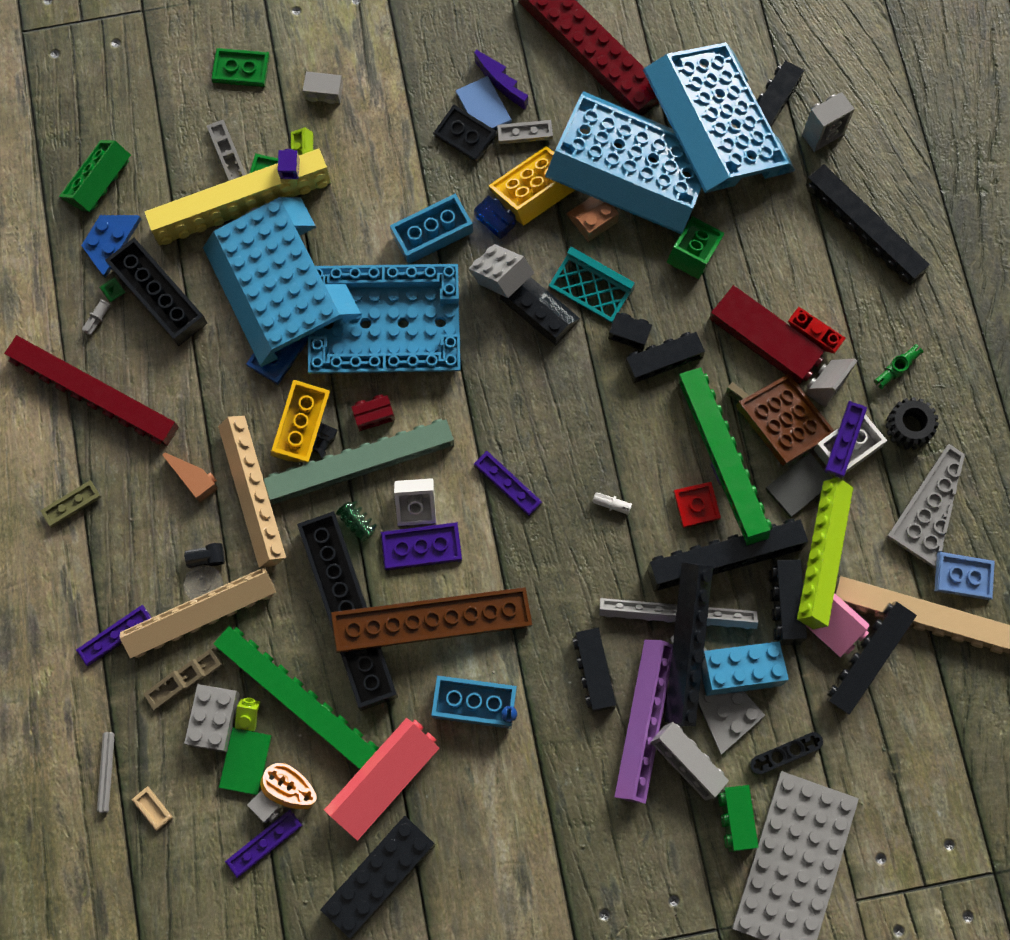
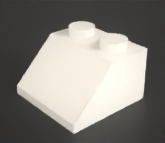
(415, 502)

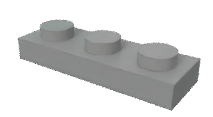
(525, 132)

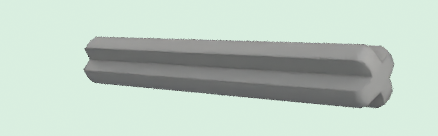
(105, 772)

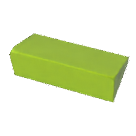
(302, 140)

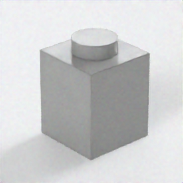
(264, 808)

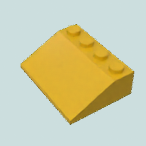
(527, 189)

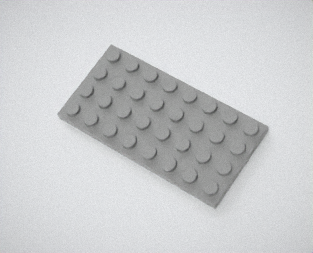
(795, 861)

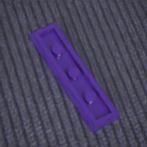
(845, 439)
(507, 483)
(110, 638)
(263, 843)

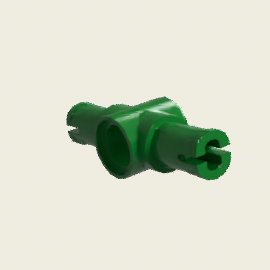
(892, 372)

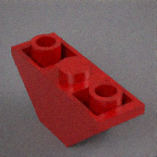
(816, 331)

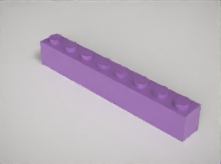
(644, 721)

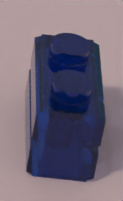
(495, 216)

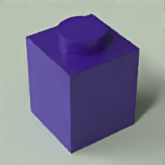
(288, 164)

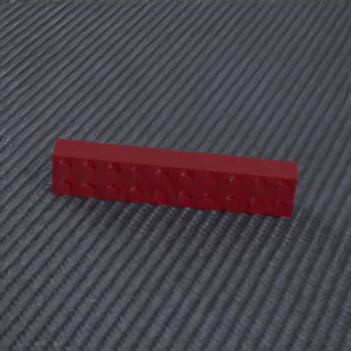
(595, 51)

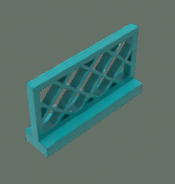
(599, 270)

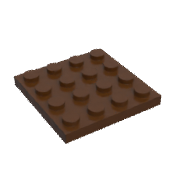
(785, 419)

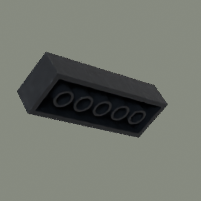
(156, 291)
(377, 877)

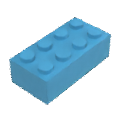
(431, 229)
(743, 668)
(472, 701)

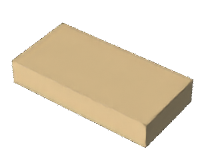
(152, 808)

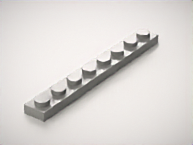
(667, 613)

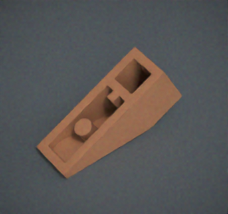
(195, 478)

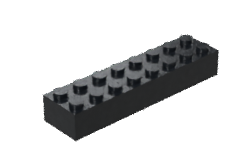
(728, 554)

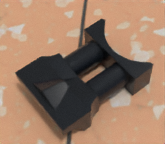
(327, 435)

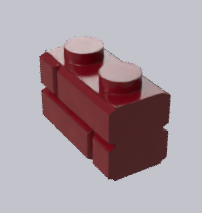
(373, 412)

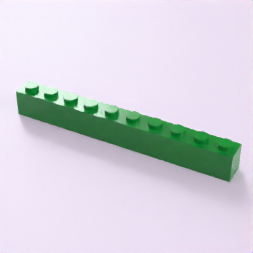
(724, 456)
(294, 697)

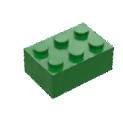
(738, 818)

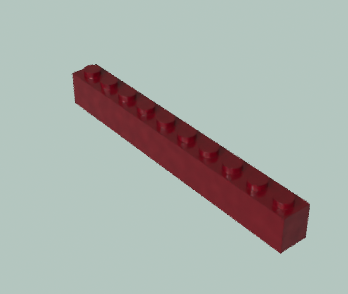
(91, 390)

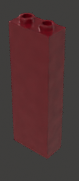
(767, 335)

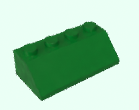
(95, 175)

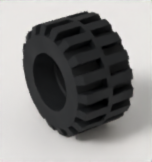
(922, 413)

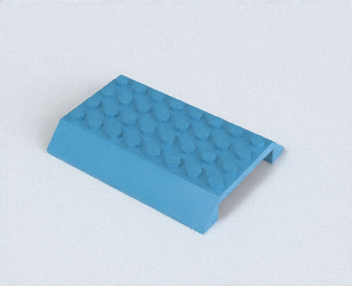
(274, 278)

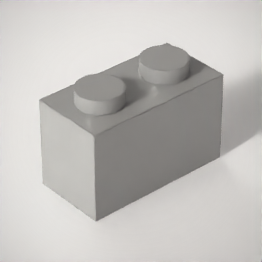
(323, 87)

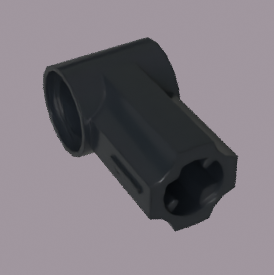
(209, 555)

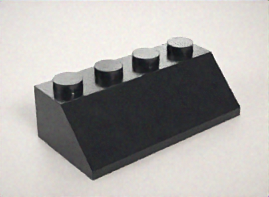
(542, 310)

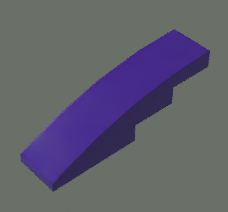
(498, 77)

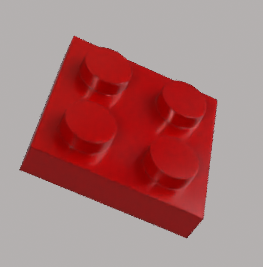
(697, 504)

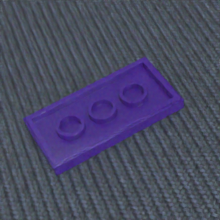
(421, 546)

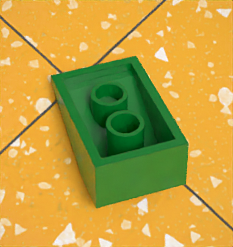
(695, 247)

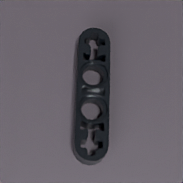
(786, 754)

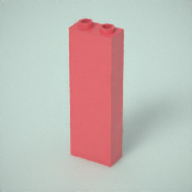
(382, 778)

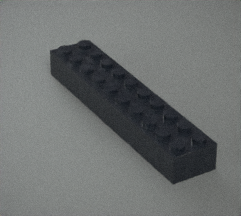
(342, 592)

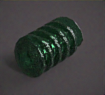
(356, 521)

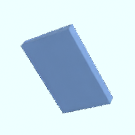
(483, 103)
(964, 576)

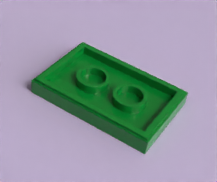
(240, 67)
(245, 761)

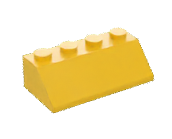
(300, 422)

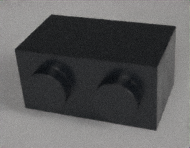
(630, 331)

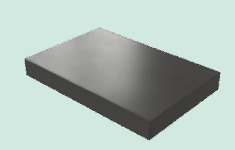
(798, 485)

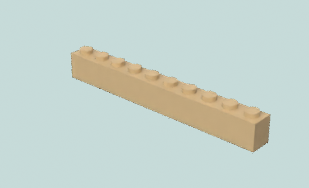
(930, 616)

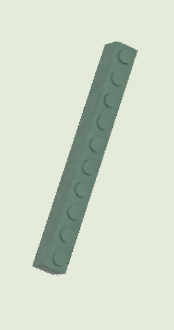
(359, 461)

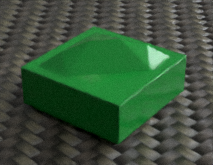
(112, 289)

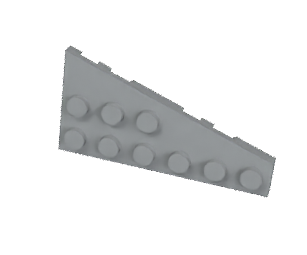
(928, 513)
(727, 715)

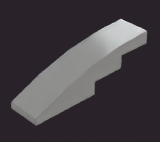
(226, 150)

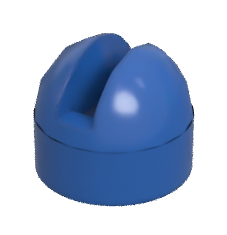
(513, 714)

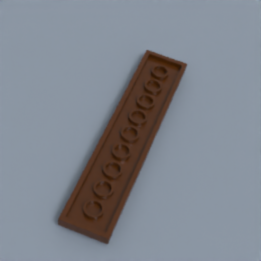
(430, 619)

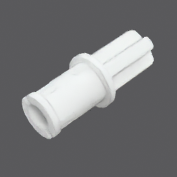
(612, 503)

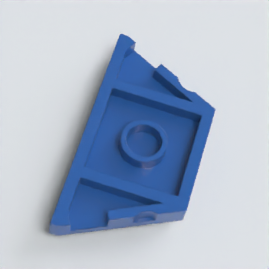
(108, 236)

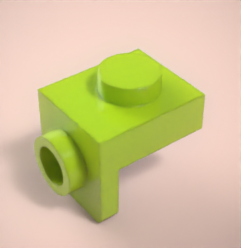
(247, 714)

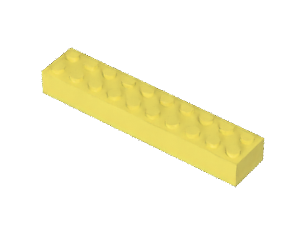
(234, 199)

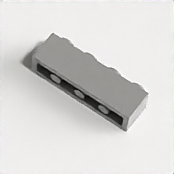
(689, 761)

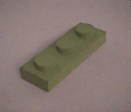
(70, 504)

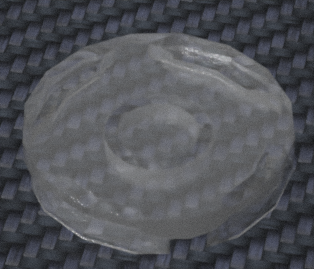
(201, 581)

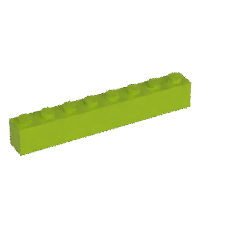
(825, 553)

